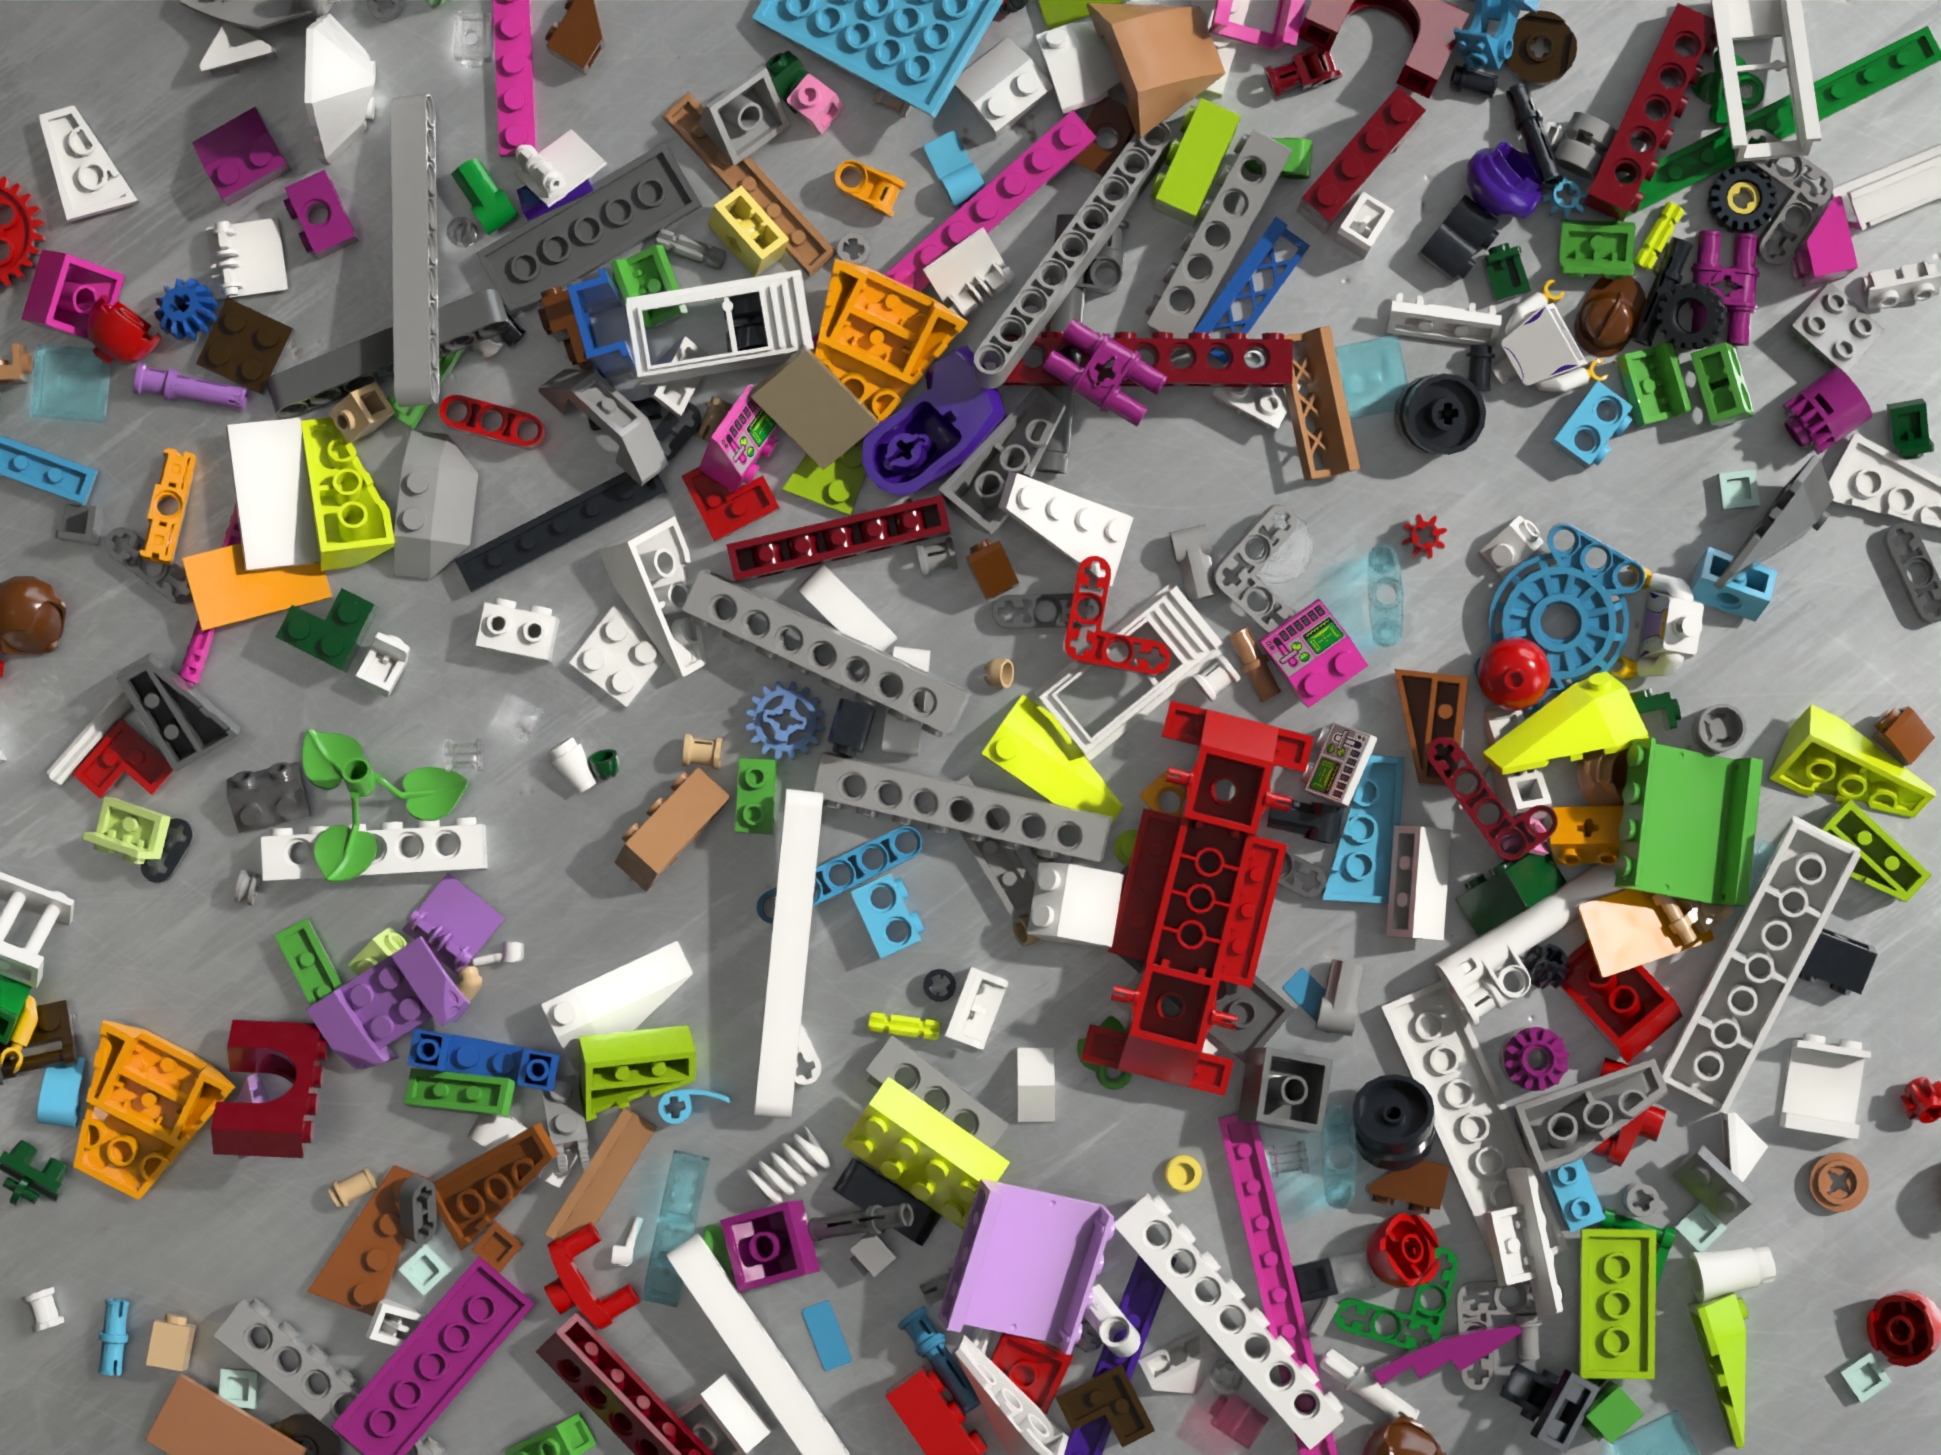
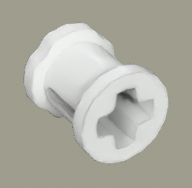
(1216, 678)
(43, 1309)

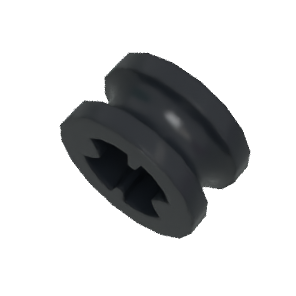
(928, 982)

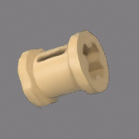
(702, 751)

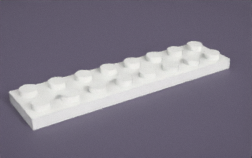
(1466, 1101)

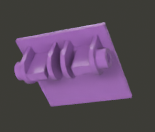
(453, 923)

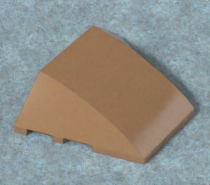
(1160, 56)

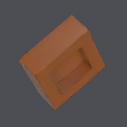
(497, 1246)

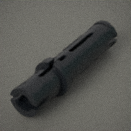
(1529, 122)
(1666, 279)

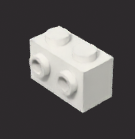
(518, 631)

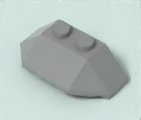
(433, 506)

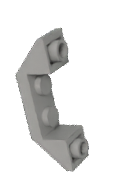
(638, 446)

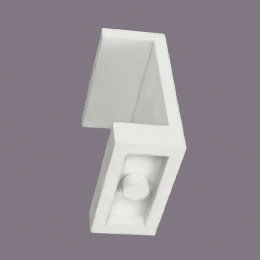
(1823, 1086)

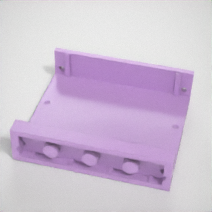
(1027, 1264)

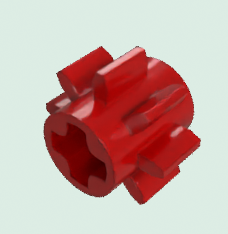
(1434, 535)
(1922, 1100)

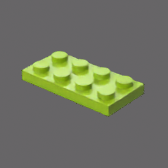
(1617, 1303)

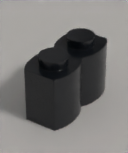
(1459, 238)
(850, 727)

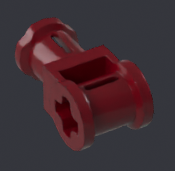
(1303, 71)

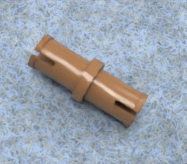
(1254, 664)

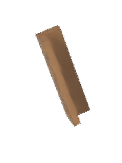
(1324, 404)
(605, 1175)

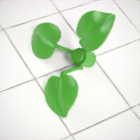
(333, 757)

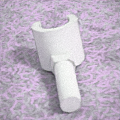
(511, 953)
(624, 1254)

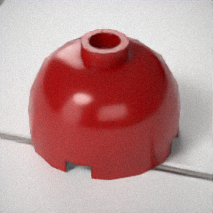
(119, 333)
(1514, 673)
(1403, 1251)
(1905, 1327)

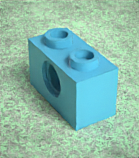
(1743, 596)
(1574, 1196)

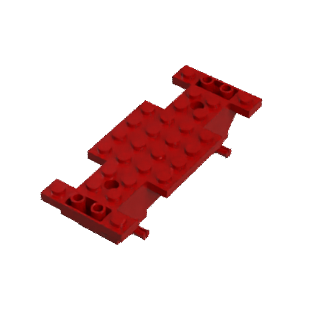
(1198, 898)

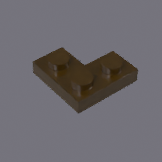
(1107, 1395)

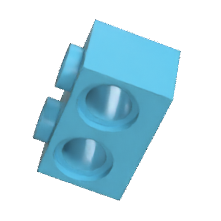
(1586, 420)
(878, 919)

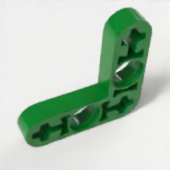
(1417, 1315)

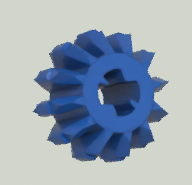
(186, 295)

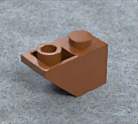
(1902, 734)

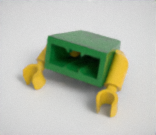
(17, 1018)

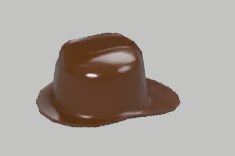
(1609, 315)

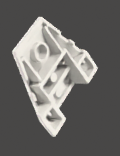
(337, 87)

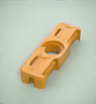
(165, 530)

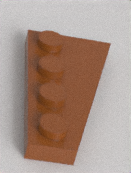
(487, 1184)
(369, 1252)

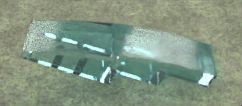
(675, 1225)

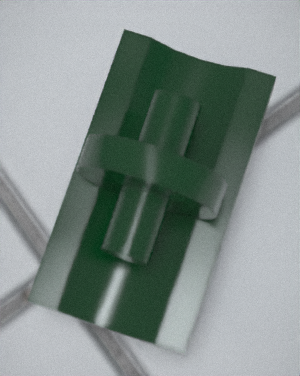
(46, 1182)

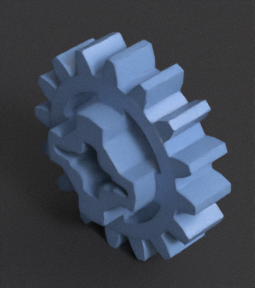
(788, 704)

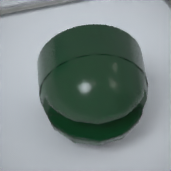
(604, 763)

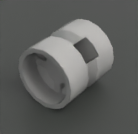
(1579, 157)
(1719, 728)

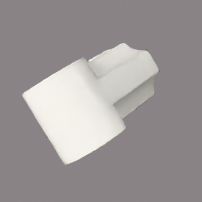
(1108, 1320)

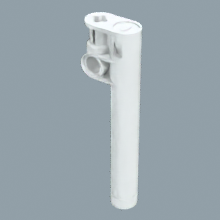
(1481, 965)

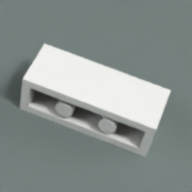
(1418, 882)

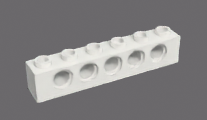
(469, 855)

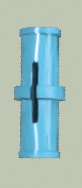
(113, 1336)

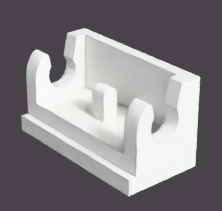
(977, 1008)

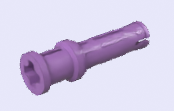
(172, 385)

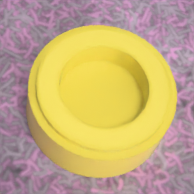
(1183, 1173)

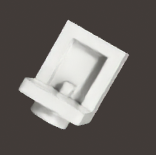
(1512, 545)
(383, 664)

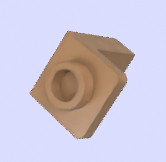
(17, 371)

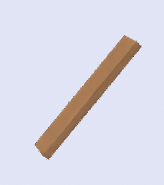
(805, 243)

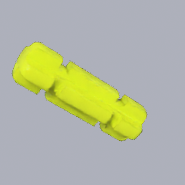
(1658, 236)
(904, 1026)

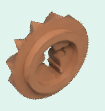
(1856, 1182)

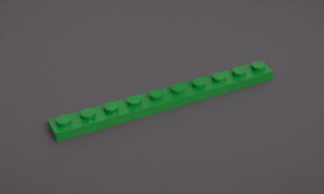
(1831, 94)

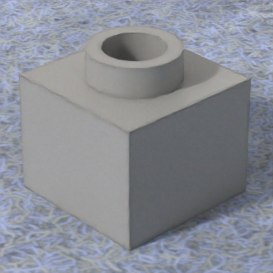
(871, 1254)

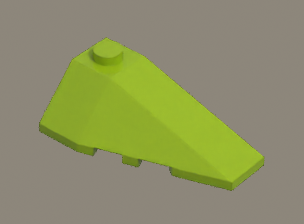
(1723, 1346)

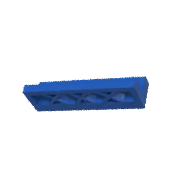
(1244, 276)

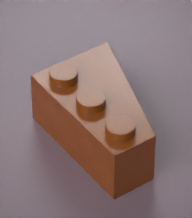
(1432, 709)

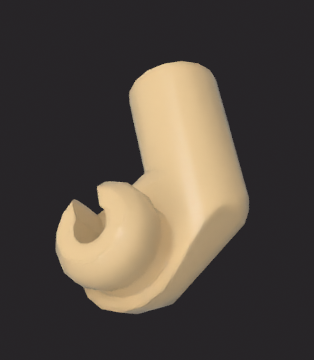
(470, 982)

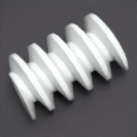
(789, 1167)

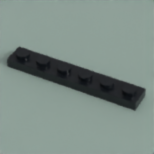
(556, 529)

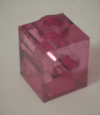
(1237, 1419)

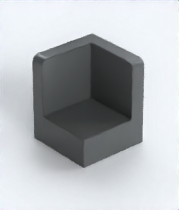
(81, 524)

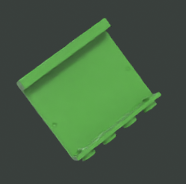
(1688, 824)

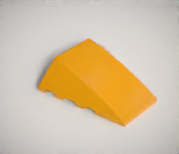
(880, 335)
(143, 1107)

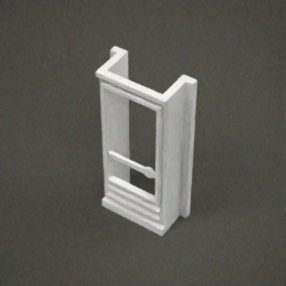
(1767, 19)
(1892, 188)
(783, 315)
(1182, 632)

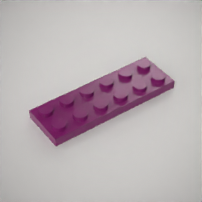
(434, 1363)

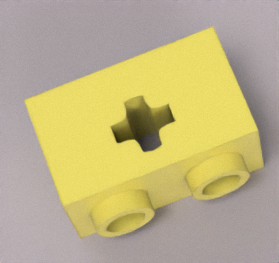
(747, 231)

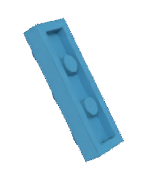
(46, 471)

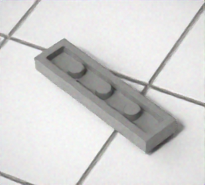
(999, 864)

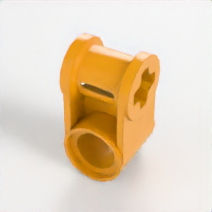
(870, 188)

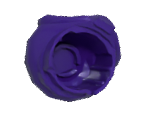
(1504, 181)

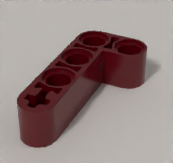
(1484, 795)

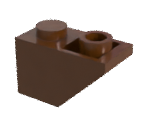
(578, 36)
(991, 569)
(1419, 1185)

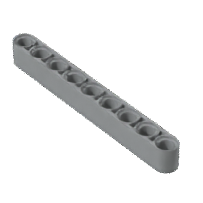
(414, 251)
(1070, 269)

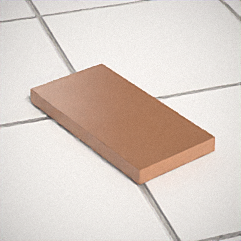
(206, 1424)

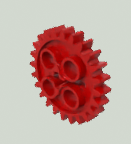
(19, 233)

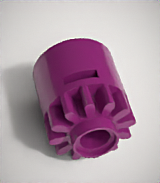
(1826, 411)
(1514, 1056)

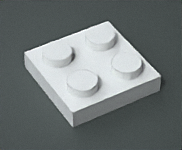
(619, 656)

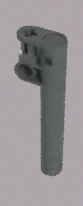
(1055, 455)

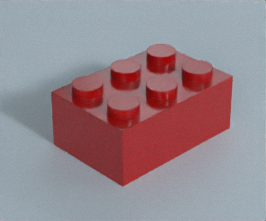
(931, 1417)

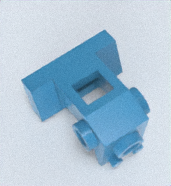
(1479, 47)

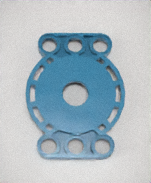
(1583, 590)

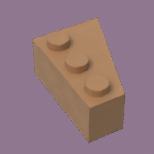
(670, 827)

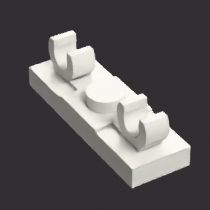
(1443, 322)

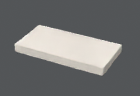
(272, 494)

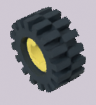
(1755, 212)

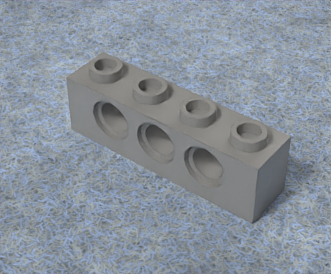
(898, 1055)

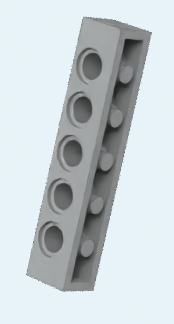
(1273, 158)

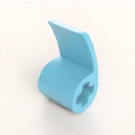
(953, 168)
(60, 1096)
(686, 1096)

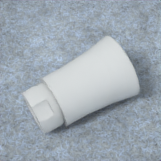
(1730, 1271)

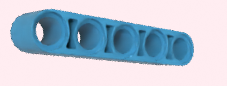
(859, 873)

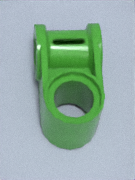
(1298, 164)

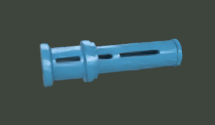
(931, 1345)

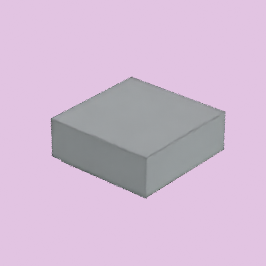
(1323, 1316)

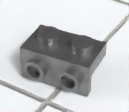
(267, 796)
(1714, 1185)

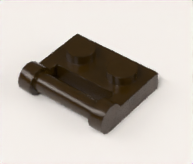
(52, 1026)

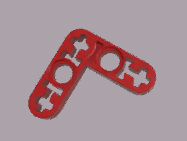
(1102, 640)

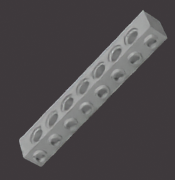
(712, 588)
(1092, 827)
(237, 1336)

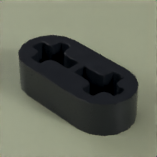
(681, 438)
(175, 855)

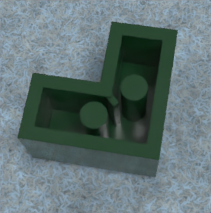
(338, 636)
(1509, 890)

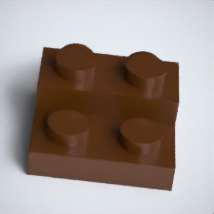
(559, 319)

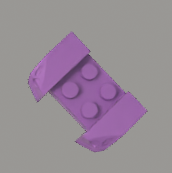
(387, 1004)

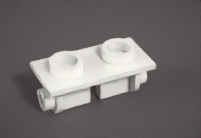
(1918, 283)

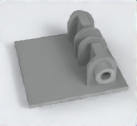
(1836, 329)

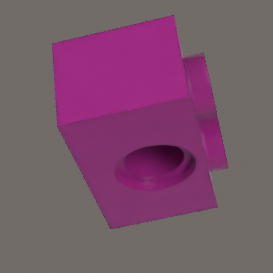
(337, 229)

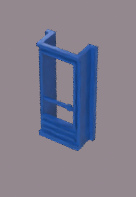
(593, 298)

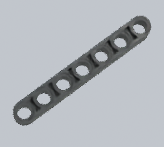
(372, 358)

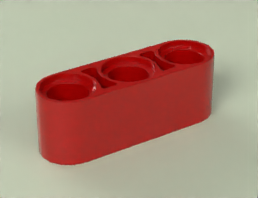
(476, 413)

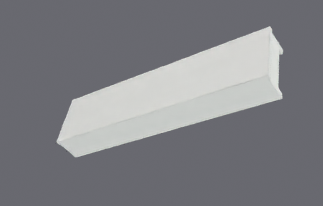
(1760, 963)

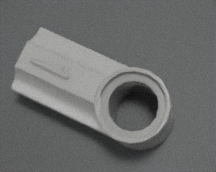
(1193, 554)
(1338, 1007)

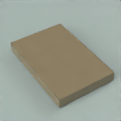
(814, 407)

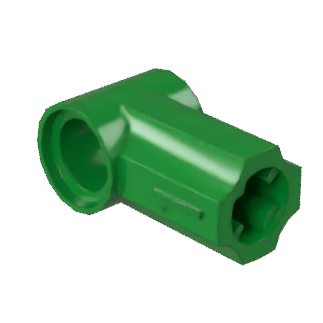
(487, 201)

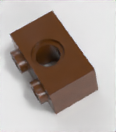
(1106, 117)

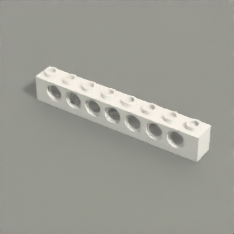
(1309, 1426)

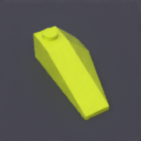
(347, 510)
(1579, 720)
(1046, 759)
(1838, 761)

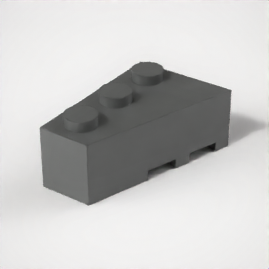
(175, 712)

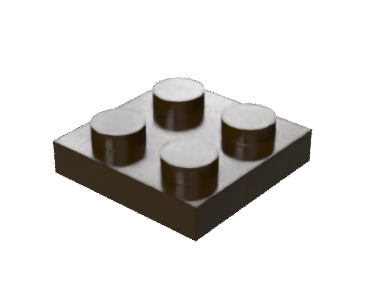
(245, 346)

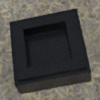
(1314, 1280)

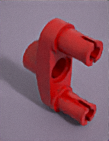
(1644, 1125)
(572, 1288)

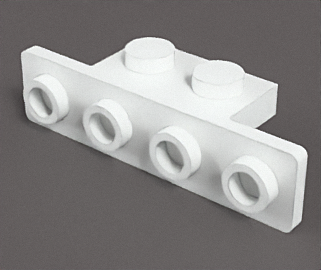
(1521, 1242)

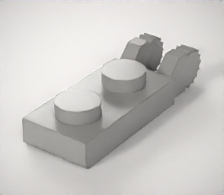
(566, 1121)

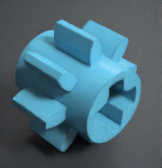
(1557, 204)

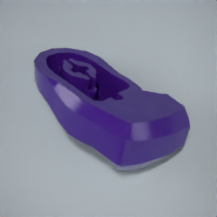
(934, 429)

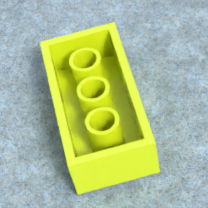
(923, 1151)

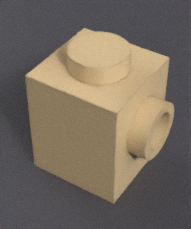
(361, 412)
(171, 1343)

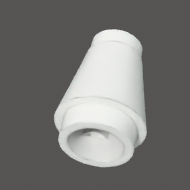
(572, 764)

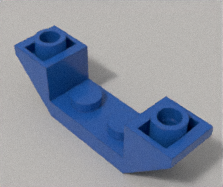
(483, 1057)

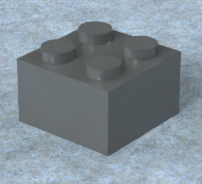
(1285, 1090)

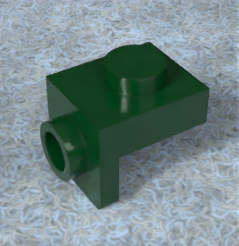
(786, 74)
(1505, 272)
(1909, 429)
(1646, 702)

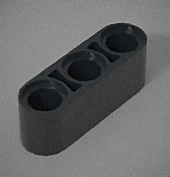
(868, 1188)

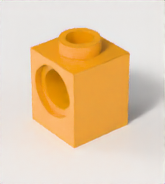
(1152, 793)

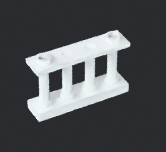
(25, 963)

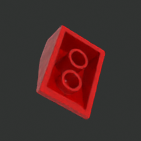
(1623, 1007)

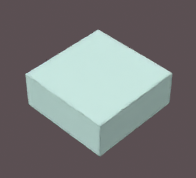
(1738, 489)
(1700, 1227)
(425, 1269)
(1865, 1376)
(239, 1387)

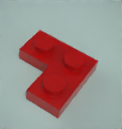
(725, 510)
(123, 752)

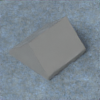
(745, 116)

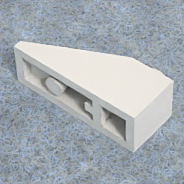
(1520, 789)

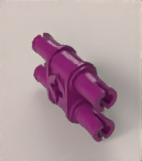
(1739, 277)
(1108, 393)

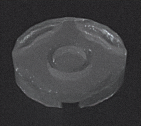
(1290, 559)

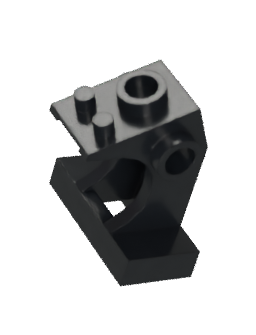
(1543, 1397)

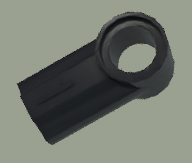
(1313, 820)

